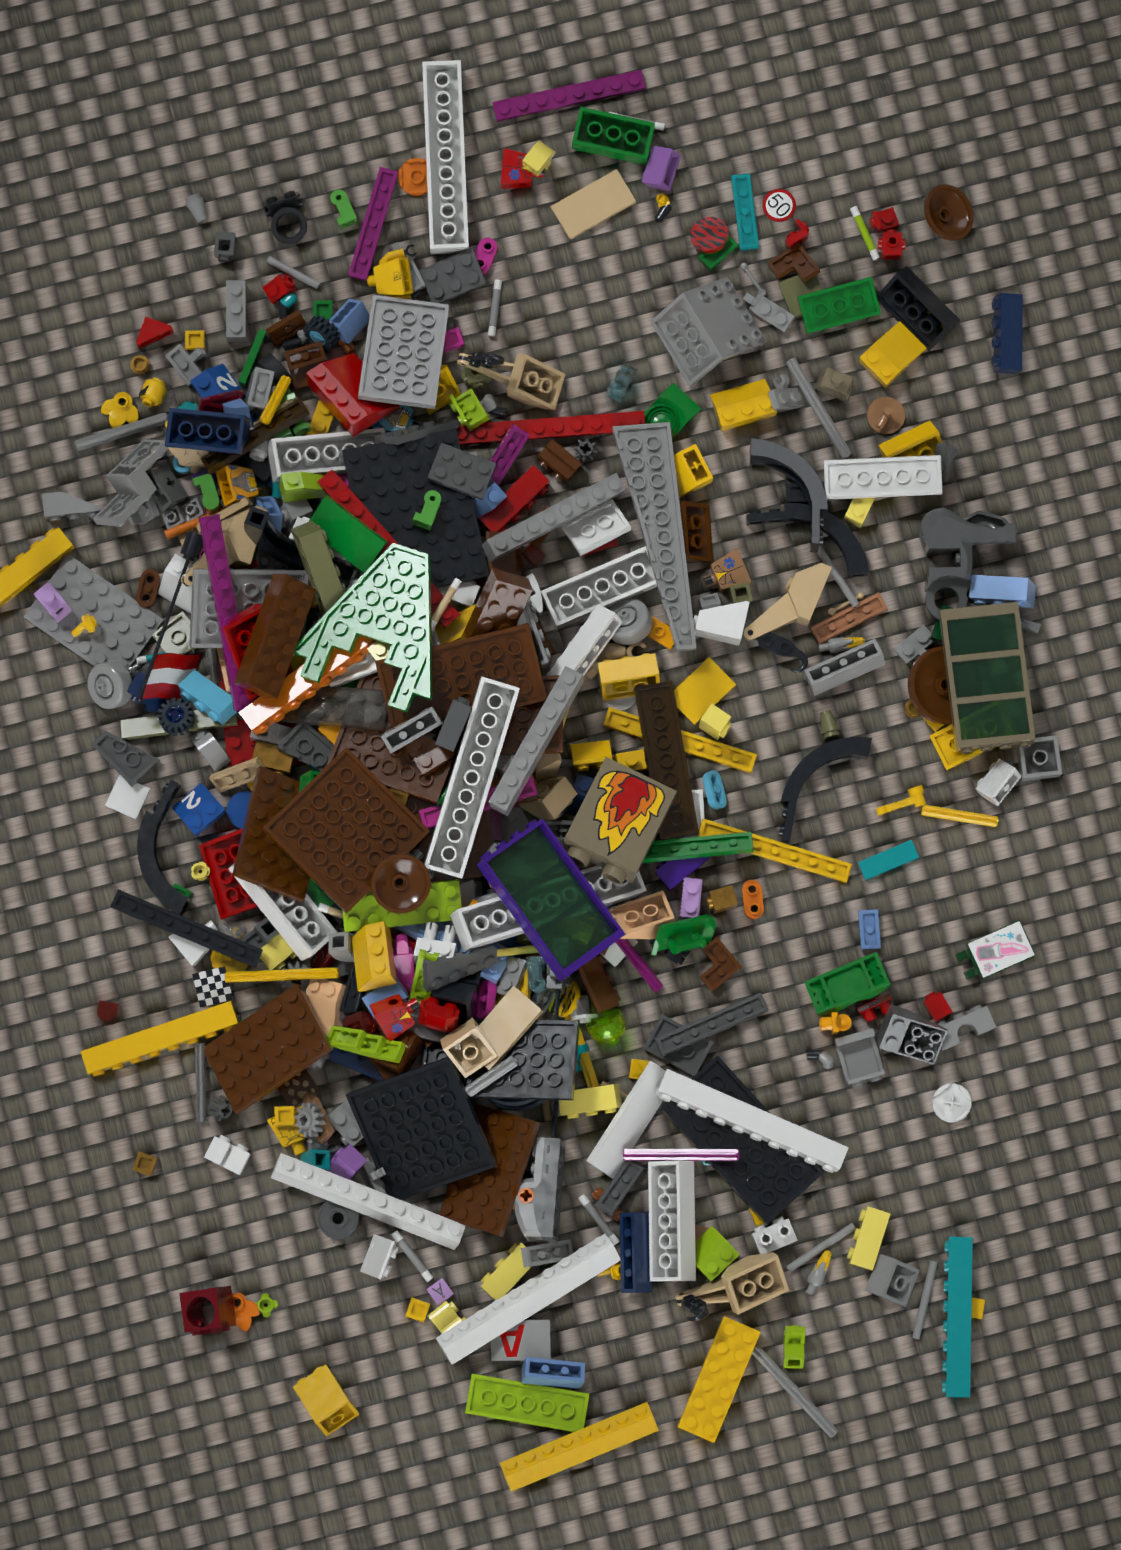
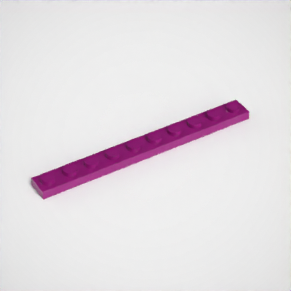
(223, 596)

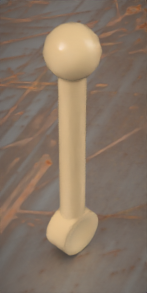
(832, 611)

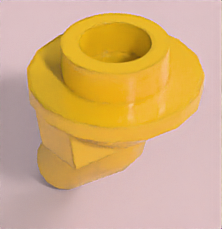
(88, 623)
(614, 1270)

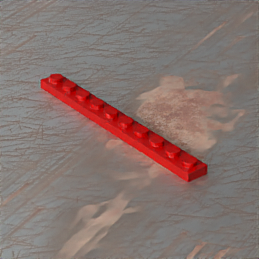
(550, 427)
(339, 491)

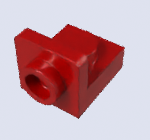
(883, 220)
(797, 237)

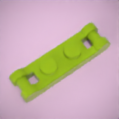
(417, 989)

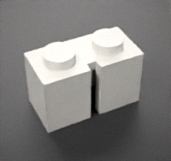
(228, 1155)

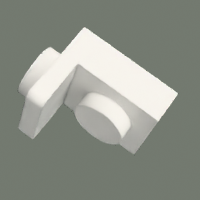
(582, 1011)

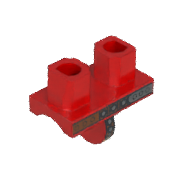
(867, 1009)

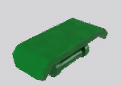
(685, 934)

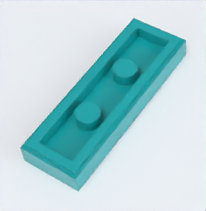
(888, 860)

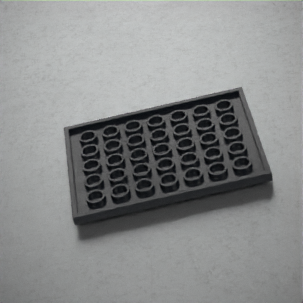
(393, 487)

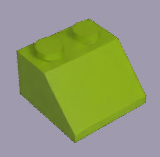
(713, 1253)

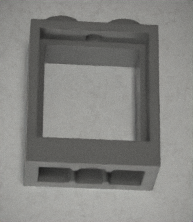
(454, 723)

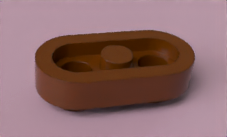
(148, 589)

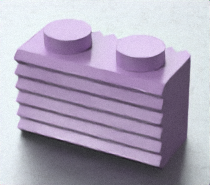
(690, 898)

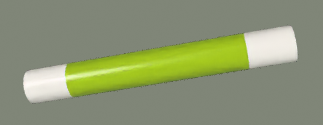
(864, 232)

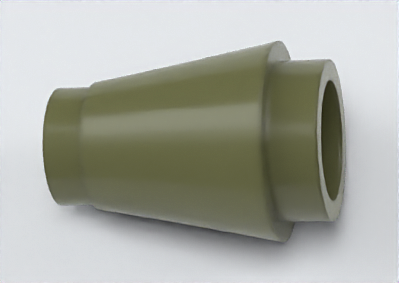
(829, 727)

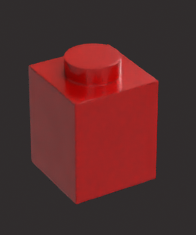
(936, 1006)

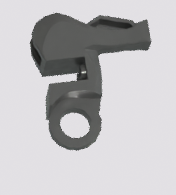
(949, 534)

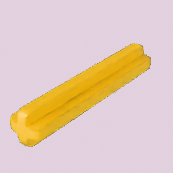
(275, 399)

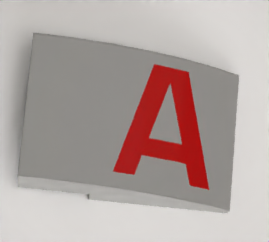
(524, 1340)

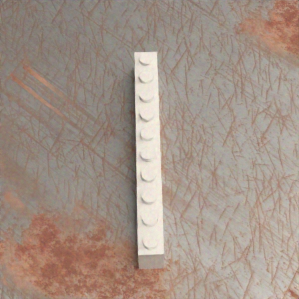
(580, 652)
(751, 1120)
(368, 1201)
(528, 1299)

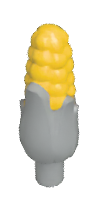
(841, 644)
(818, 1273)

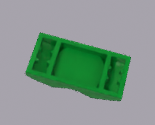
(672, 407)
(847, 984)

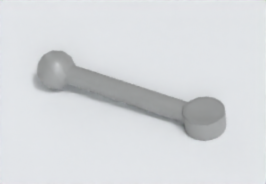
(762, 292)

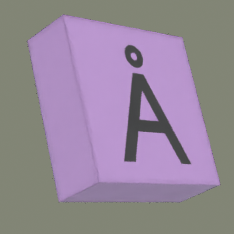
(440, 1291)

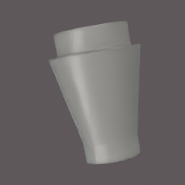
(196, 206)

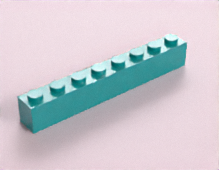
(958, 1317)

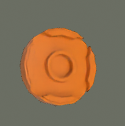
(413, 177)

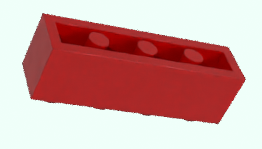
(519, 496)

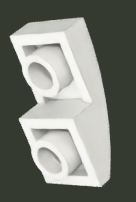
(536, 599)

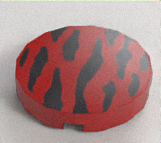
(709, 235)

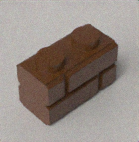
(559, 462)

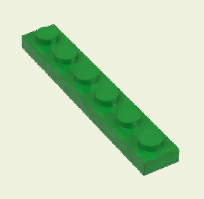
(700, 847)

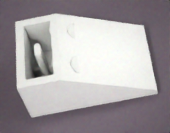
(379, 1256)

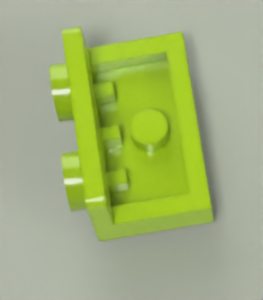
(469, 408)

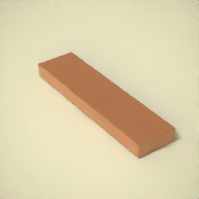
(849, 618)

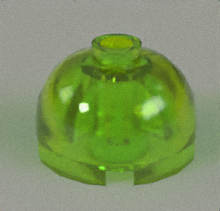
(607, 1028)

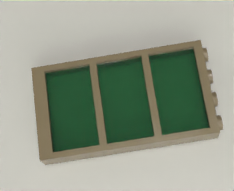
(987, 677)

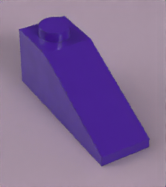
(674, 871)

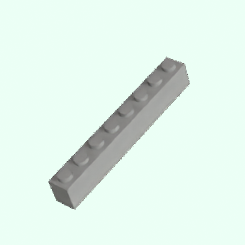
(553, 517)
(536, 741)

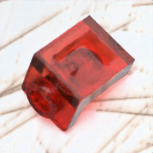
(360, 1020)

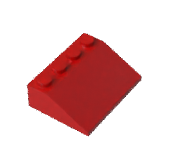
(338, 385)
(238, 634)
(228, 893)

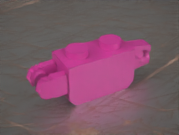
(404, 962)

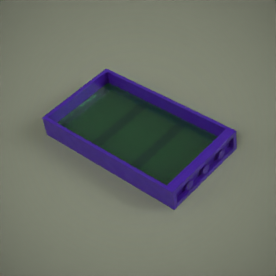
(550, 898)

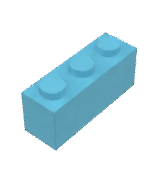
(207, 697)

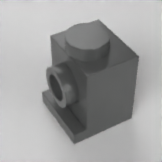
(221, 240)

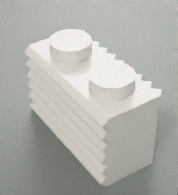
(998, 782)

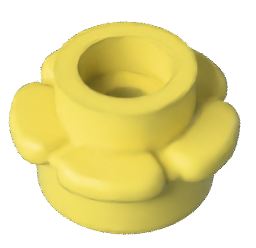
(195, 871)

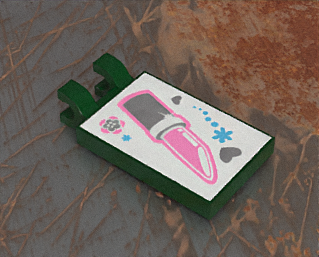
(997, 951)

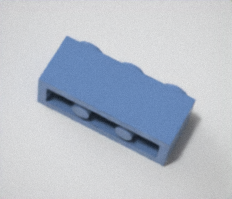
(553, 1373)

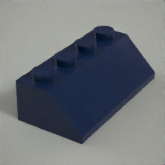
(207, 431)

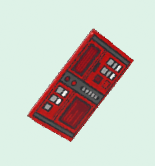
(322, 958)

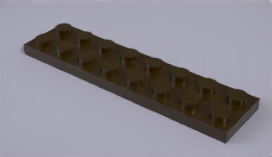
(666, 755)

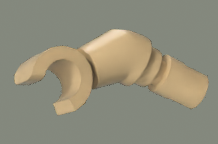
(612, 652)

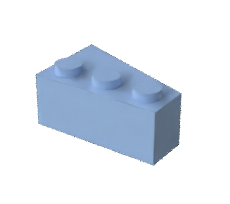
(1002, 590)

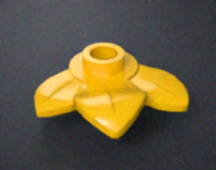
(120, 413)

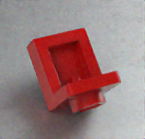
(279, 287)

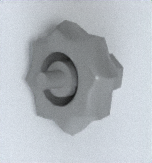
(313, 1144)

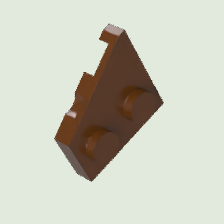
(428, 755)

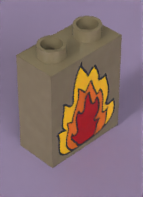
(618, 821)

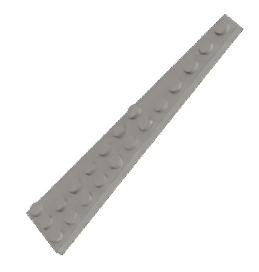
(652, 482)

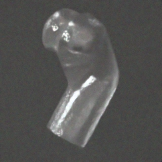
(236, 932)

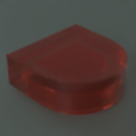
(107, 1010)

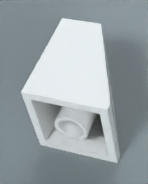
(169, 583)
(722, 622)

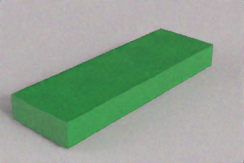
(252, 358)

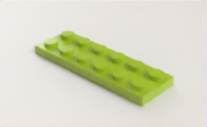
(440, 904)
(527, 1403)

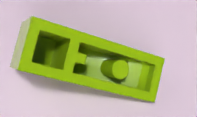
(300, 486)

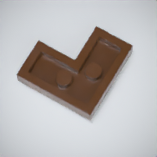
(794, 259)
(724, 964)

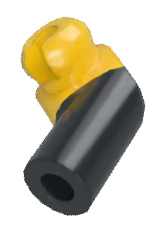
(664, 207)

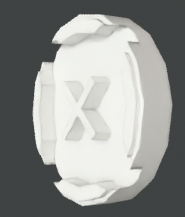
(951, 1102)

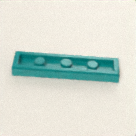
(744, 212)

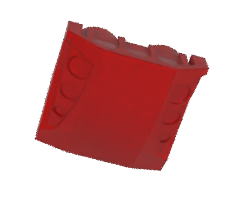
(437, 1017)

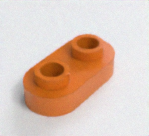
(751, 899)

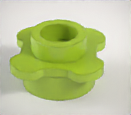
(271, 1304)

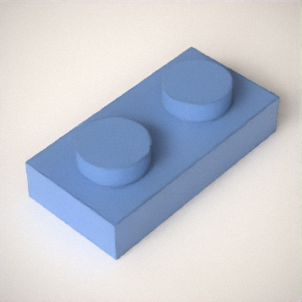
(869, 929)

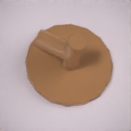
(886, 415)

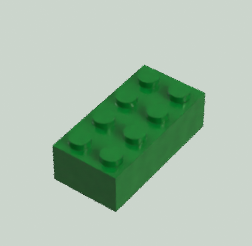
(613, 136)

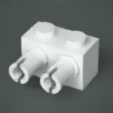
(445, 948)
(774, 1236)

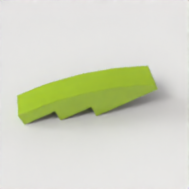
(366, 1044)

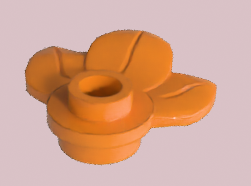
(245, 1311)

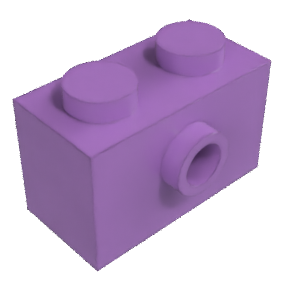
(661, 168)
(347, 1162)

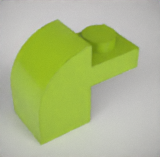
(793, 1347)

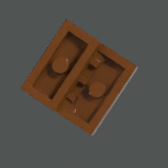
(303, 360)

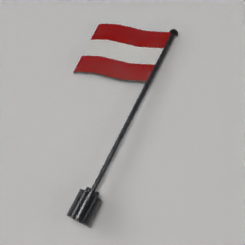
(170, 669)

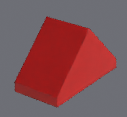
(152, 332)

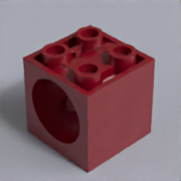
(192, 1315)

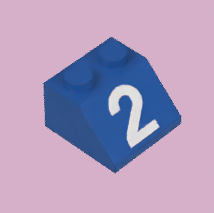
(214, 381)
(199, 809)

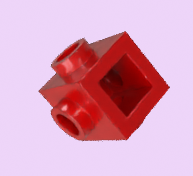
(891, 245)

